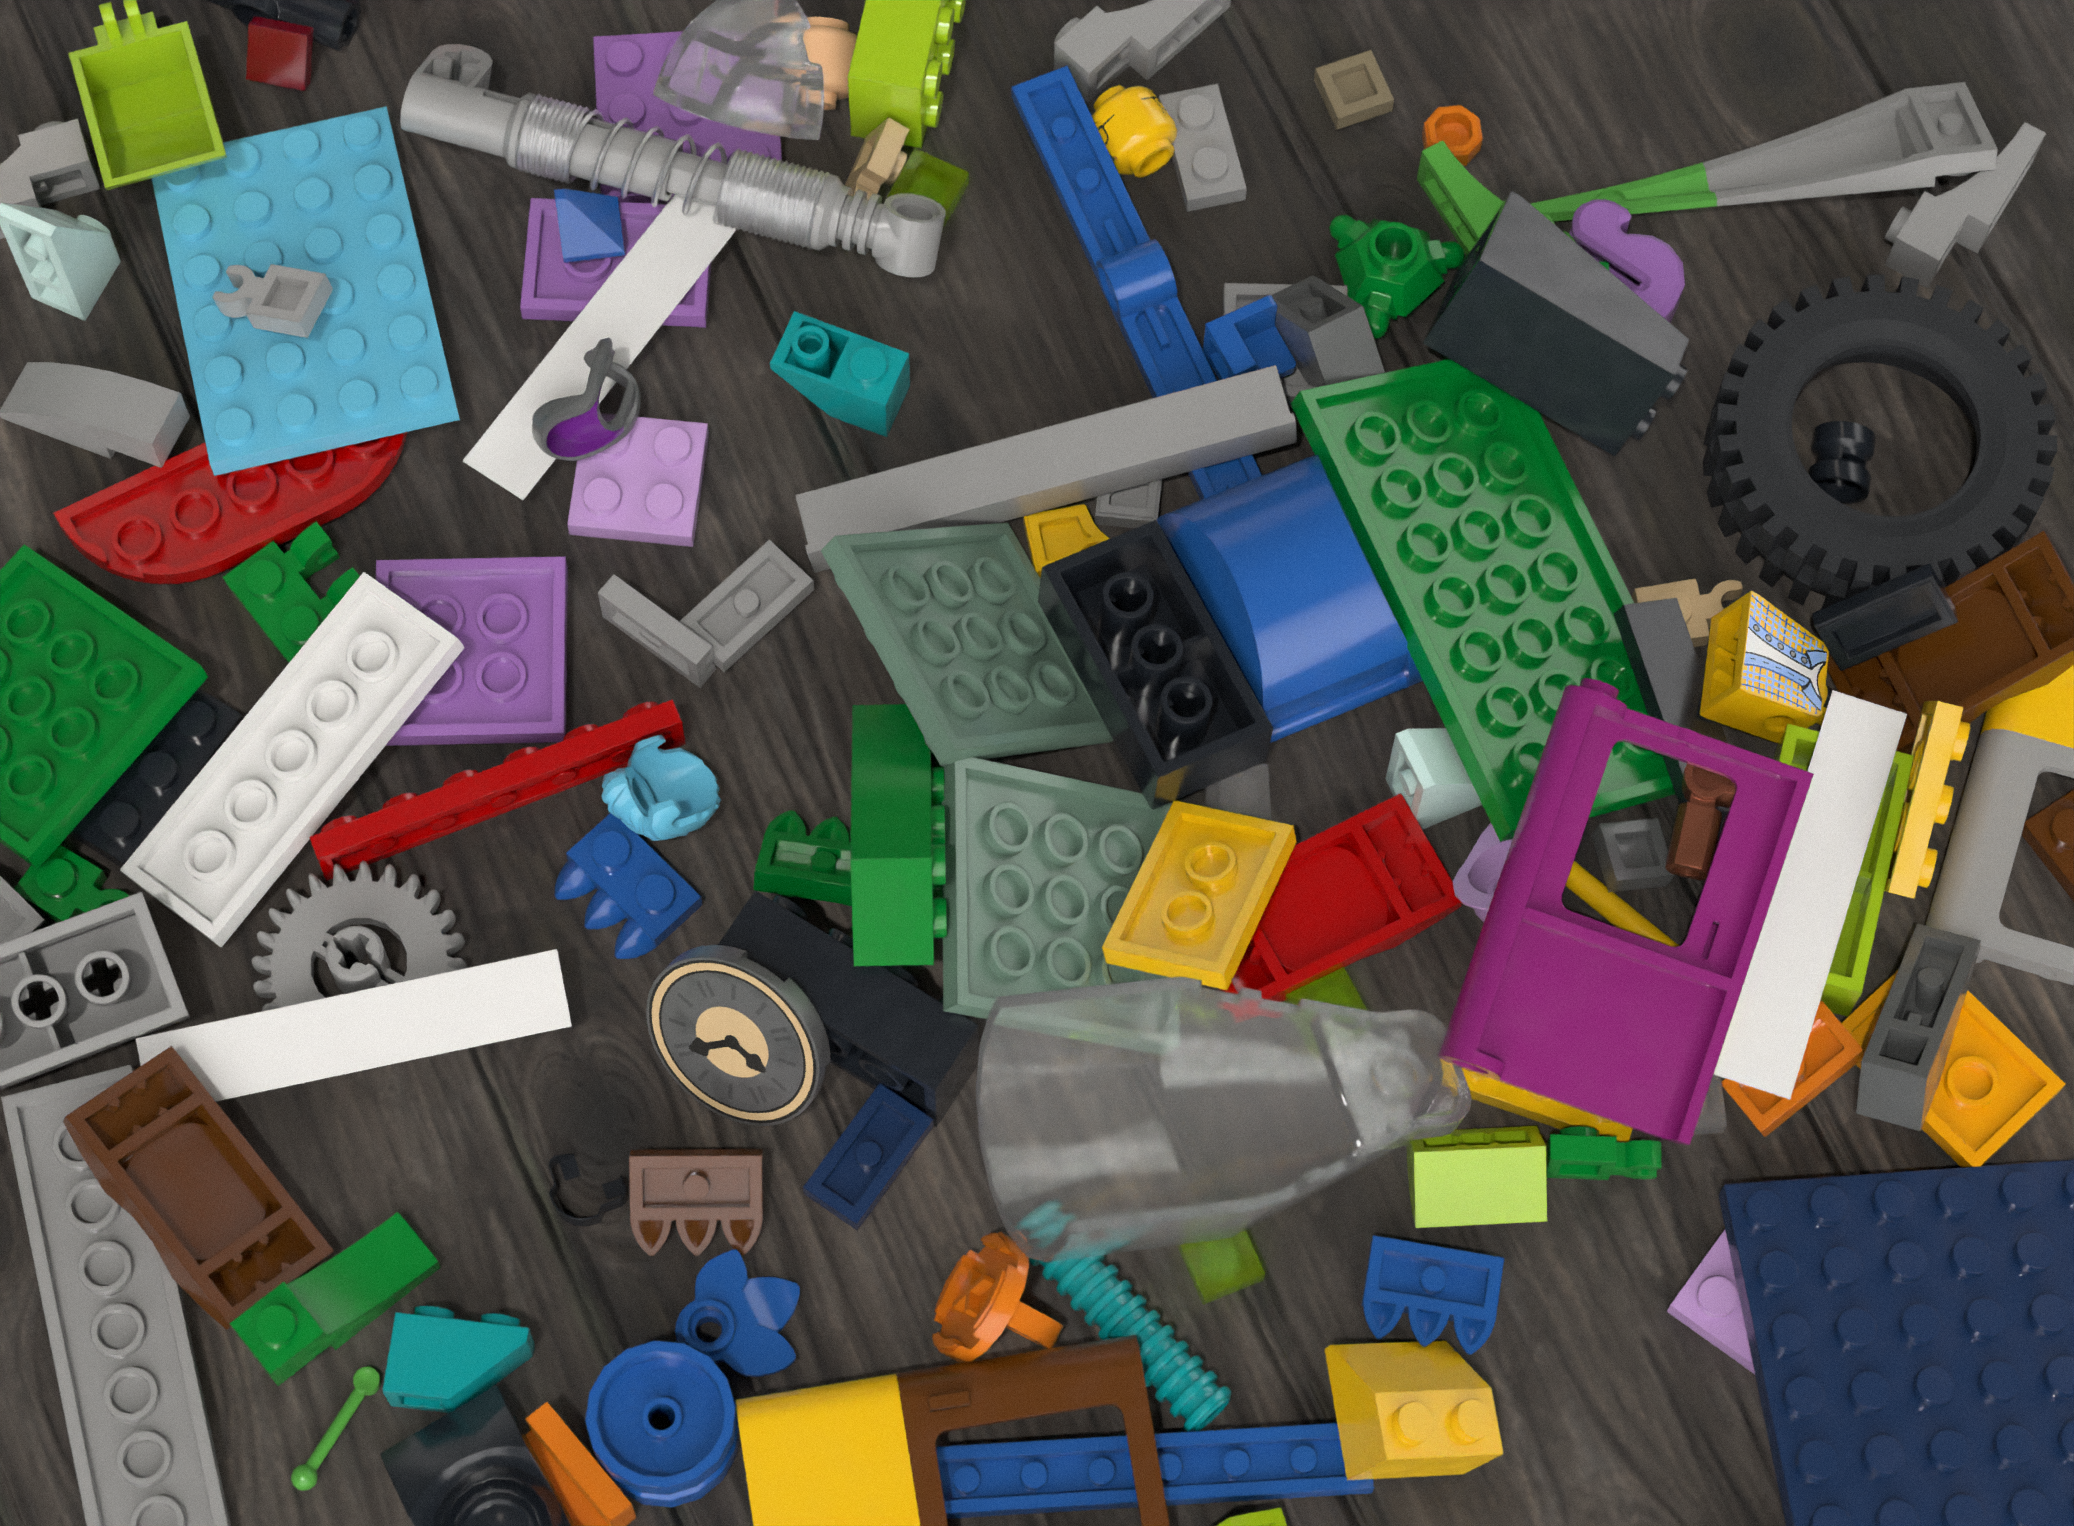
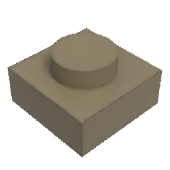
(1353, 89)

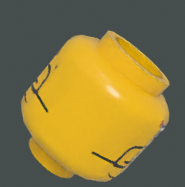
(1135, 129)

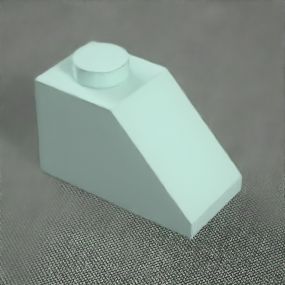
(1430, 776)

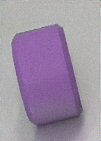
(1637, 260)

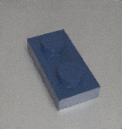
(868, 1156)

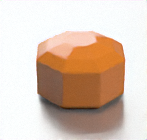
(1458, 130)

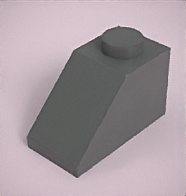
(1326, 333)

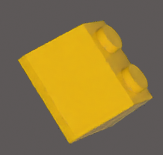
(1410, 1410)

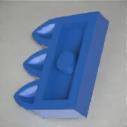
(629, 885)
(1432, 1288)

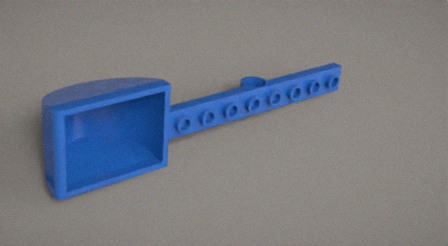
(1259, 549)

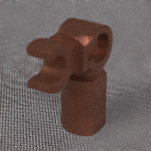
(1698, 822)

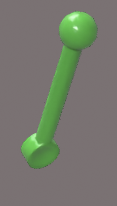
(366, 1383)

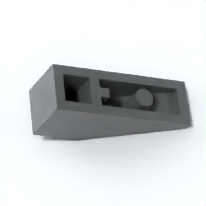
(1916, 1028)

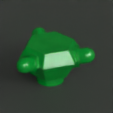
(1390, 266)

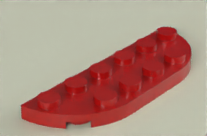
(190, 525)

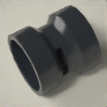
(1841, 460)

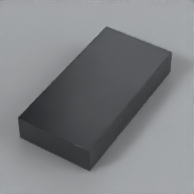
(1885, 617)

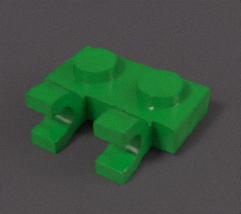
(276, 591)

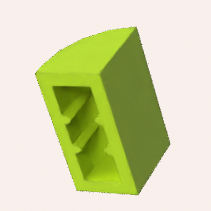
(1478, 1177)

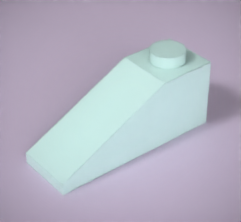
(59, 256)

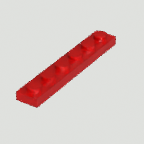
(479, 796)

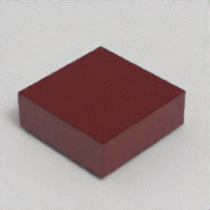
(279, 53)

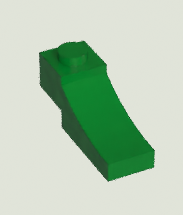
(334, 1299)

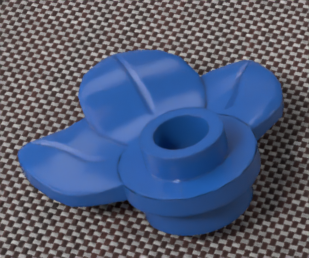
(746, 1311)

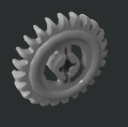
(347, 903)

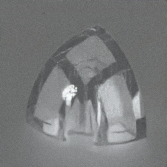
(747, 69)

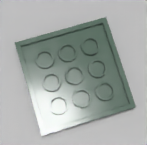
(966, 640)
(1035, 880)

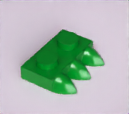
(802, 864)

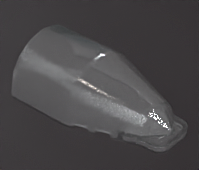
(1192, 1109)

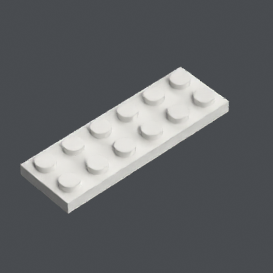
(292, 759)

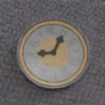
(737, 1036)

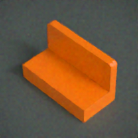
(576, 1476)

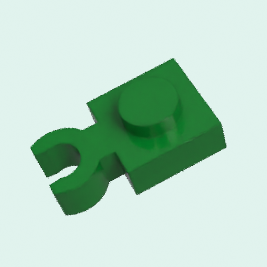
(66, 886)
(1586, 1155)

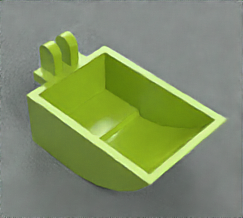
(145, 98)

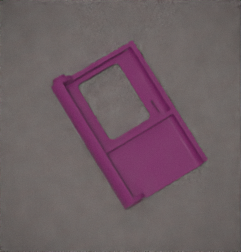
(1596, 1008)

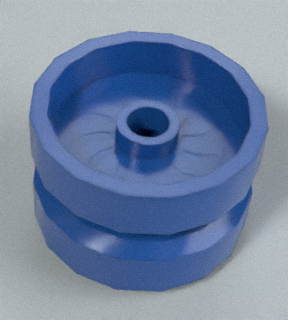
(671, 1463)

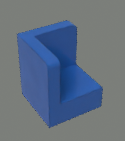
(1247, 341)

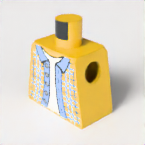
(1763, 670)

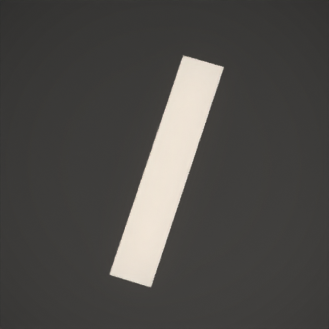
(627, 311)
(1811, 896)
(371, 1027)

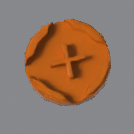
(984, 1300)

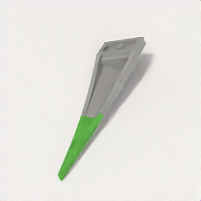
(1872, 149)

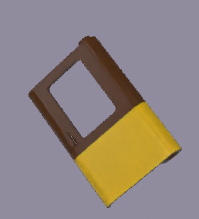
(869, 1448)

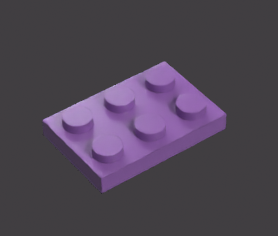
(564, 289)

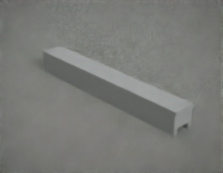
(1058, 463)

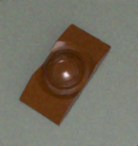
(2007, 641)
(195, 1187)

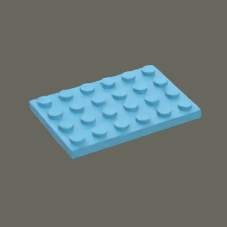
(320, 203)

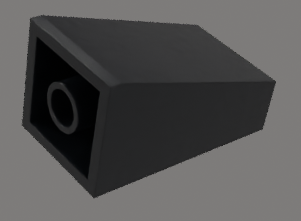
(1558, 330)

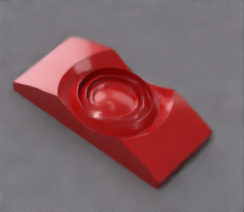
(1345, 900)

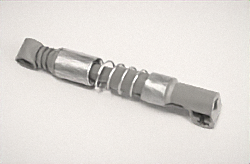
(752, 192)

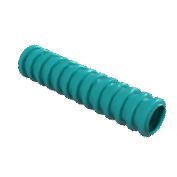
(1120, 1314)

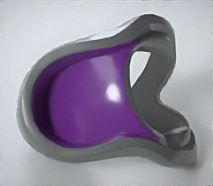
(573, 425)

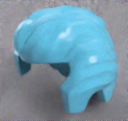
(661, 791)

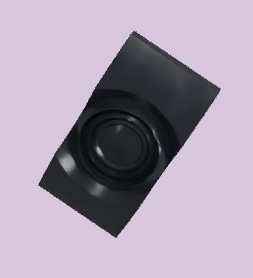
(474, 1471)

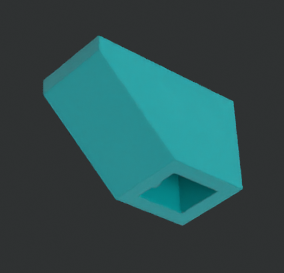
(843, 372)
(449, 1361)

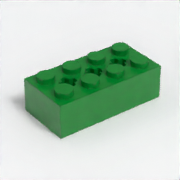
(895, 839)

